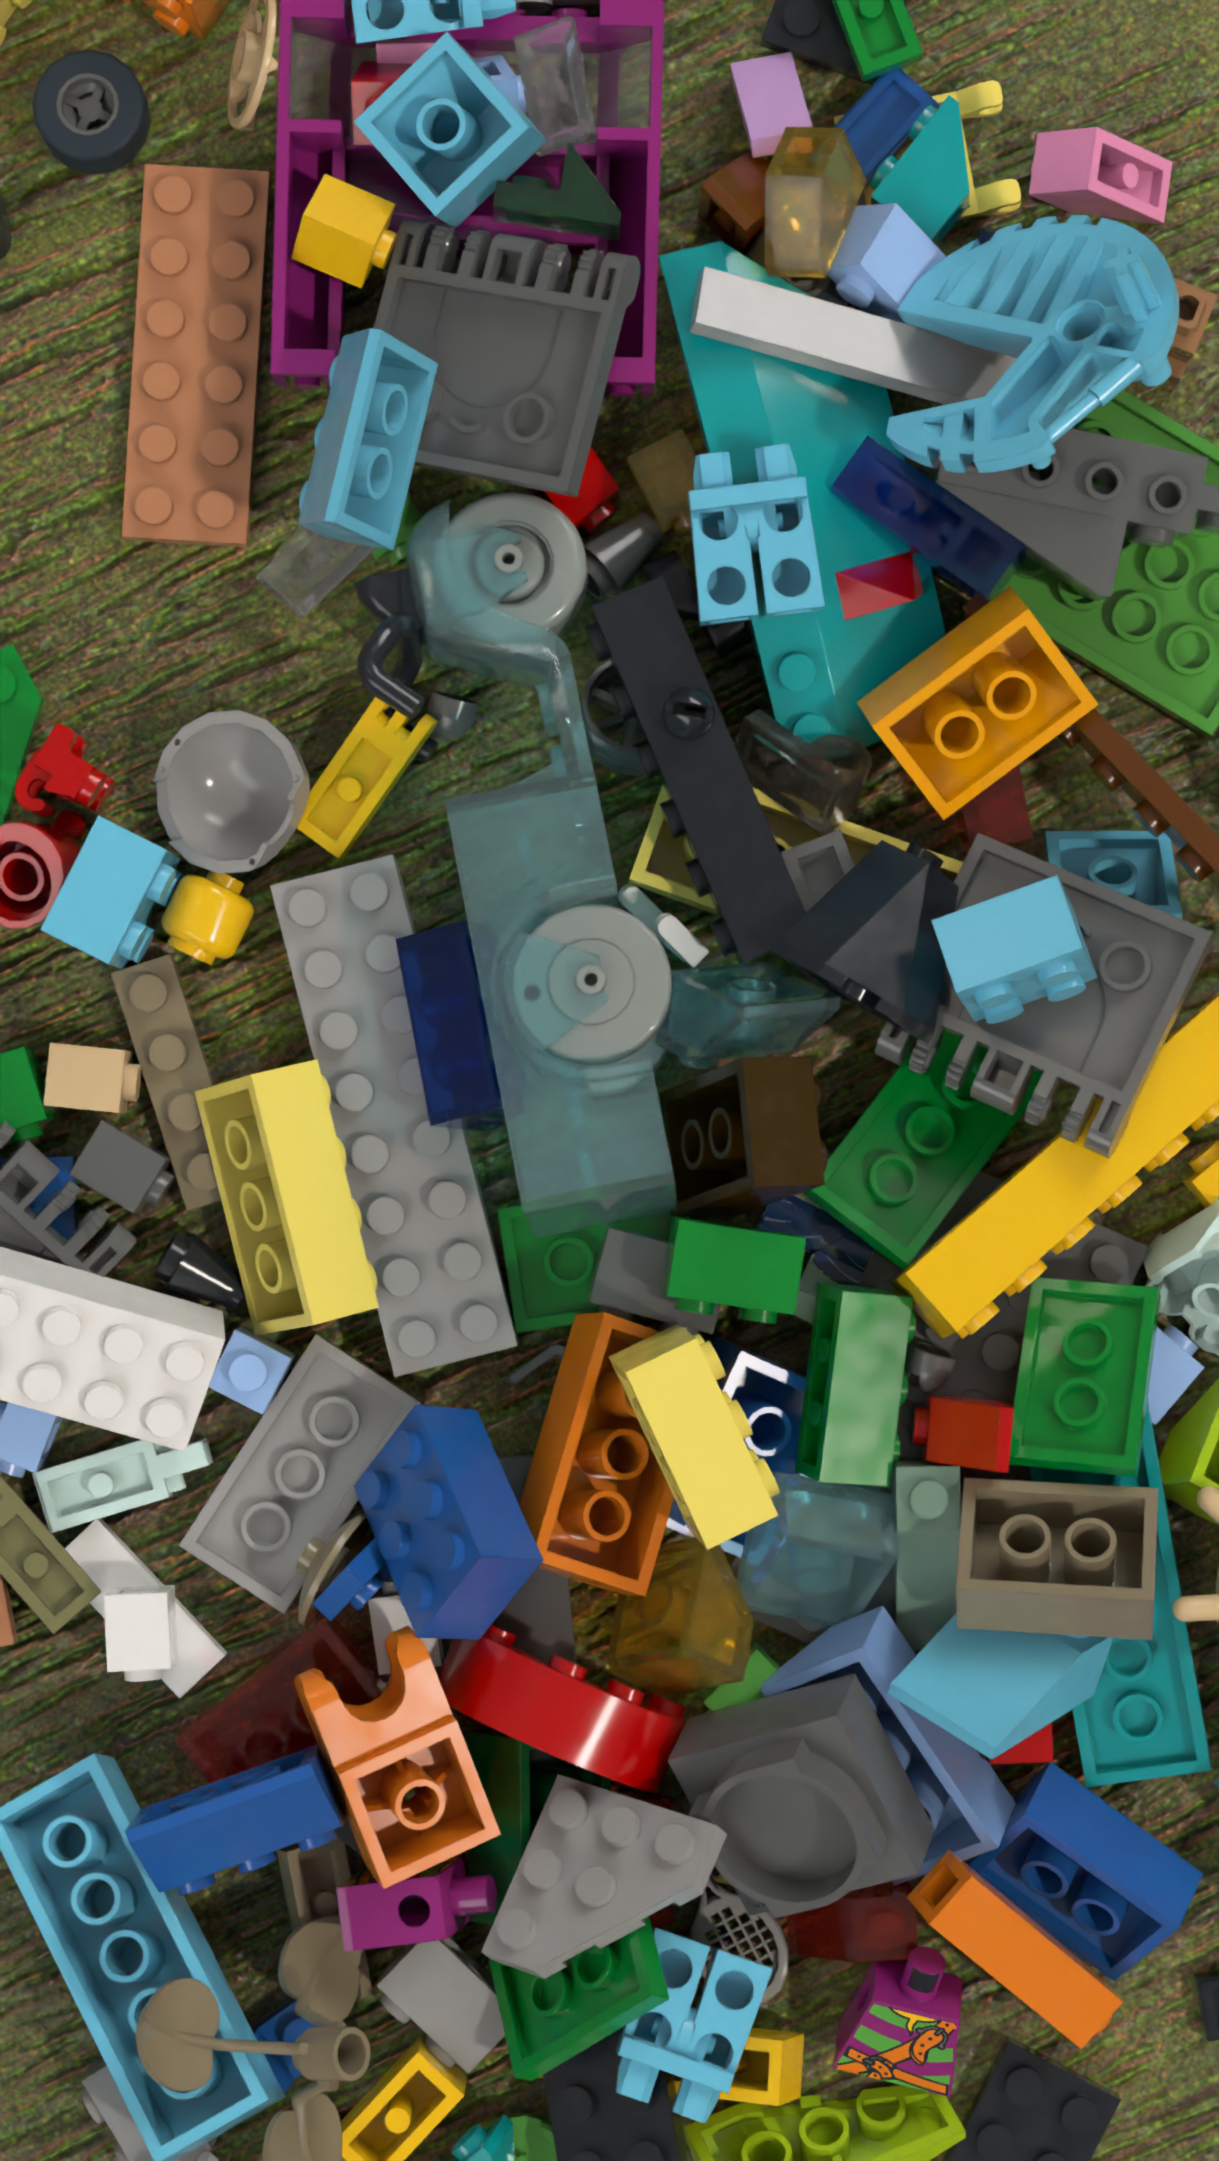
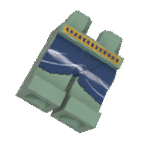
(833, 1249)

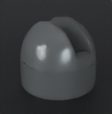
(453, 714)
(928, 1365)

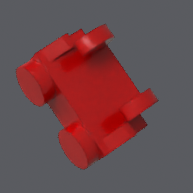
(62, 771)

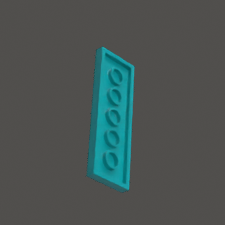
(1147, 1700)

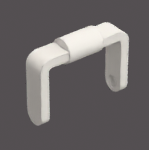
(664, 926)

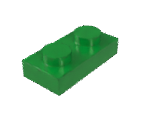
(878, 35)

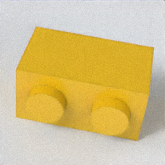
(402, 2107)

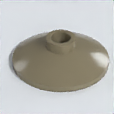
(325, 1561)

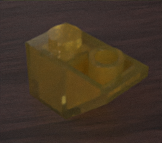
(809, 200)

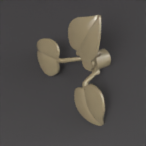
(183, 2016)

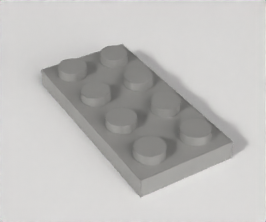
(297, 1471)

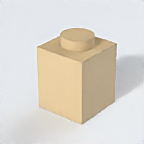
(91, 1078)

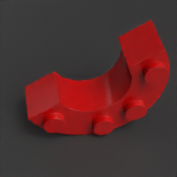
(560, 1711)

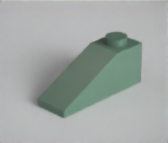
(928, 1543)

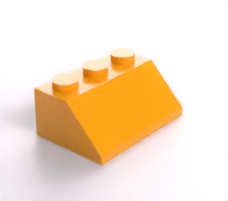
(977, 703)

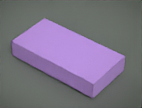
(769, 100)

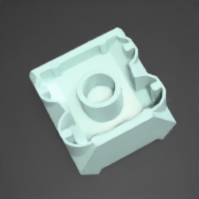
(1187, 1274)

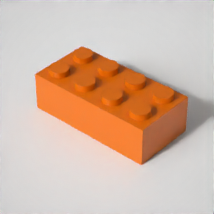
(593, 1479)

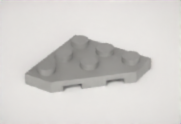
(596, 1874)

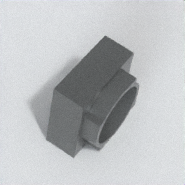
(804, 1796)

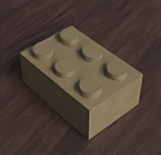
(1057, 1558)

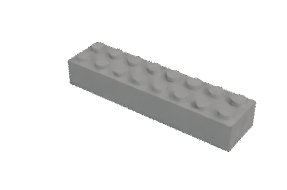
(412, 1180)

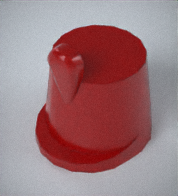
(35, 866)

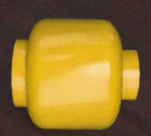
(207, 916)

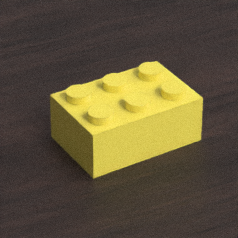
(697, 1434)

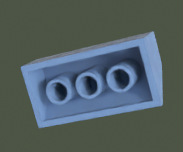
(949, 1776)

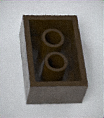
(744, 1135)

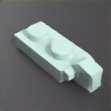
(115, 1481)

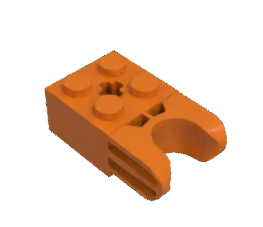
(395, 1746)

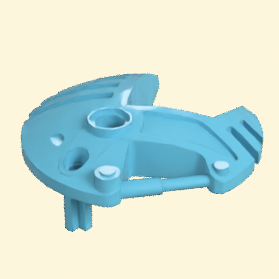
(1076, 310)

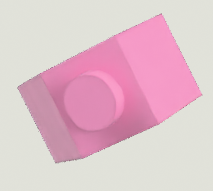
(1100, 175)

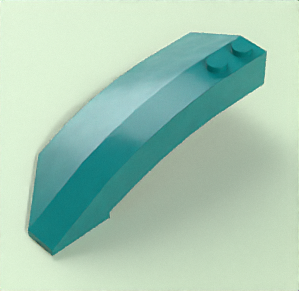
(747, 400)

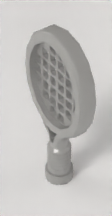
(726, 1898)

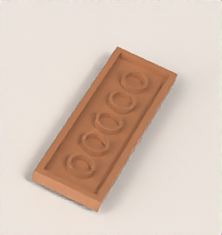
(196, 355)

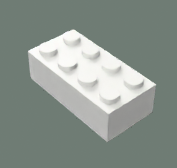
(104, 1350)

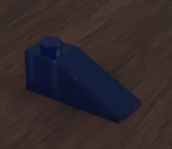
(930, 521)

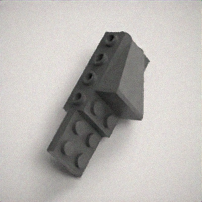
(1081, 526)

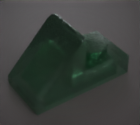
(576, 208)

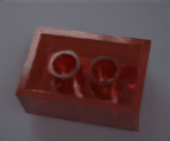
(264, 1713)

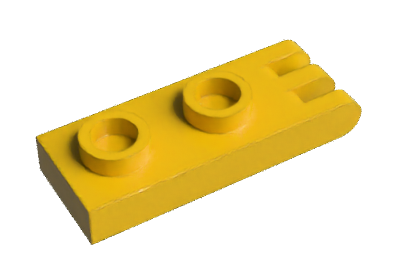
(361, 777)

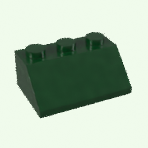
(517, 1787)

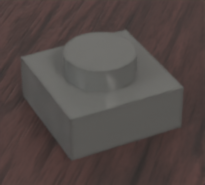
(817, 866)

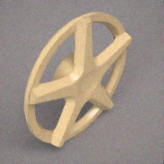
(252, 62)

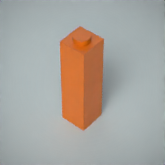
(1015, 1949)

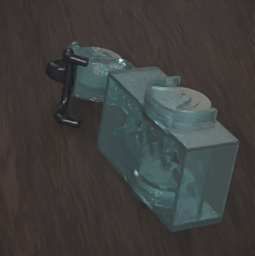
(560, 968)

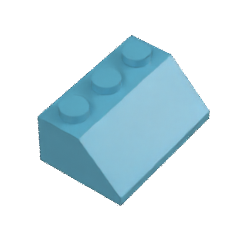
(367, 440)

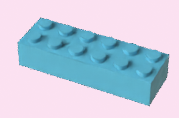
(122, 1943)

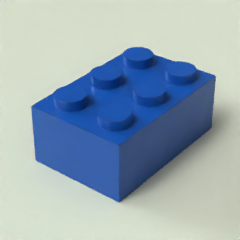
(447, 1523)

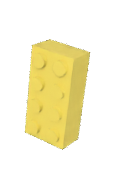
(287, 1198)

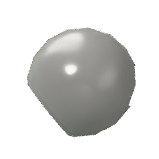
(230, 791)

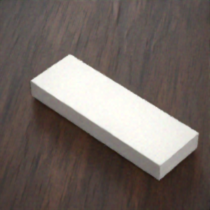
(114, 1565)

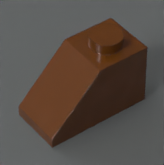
(735, 201)

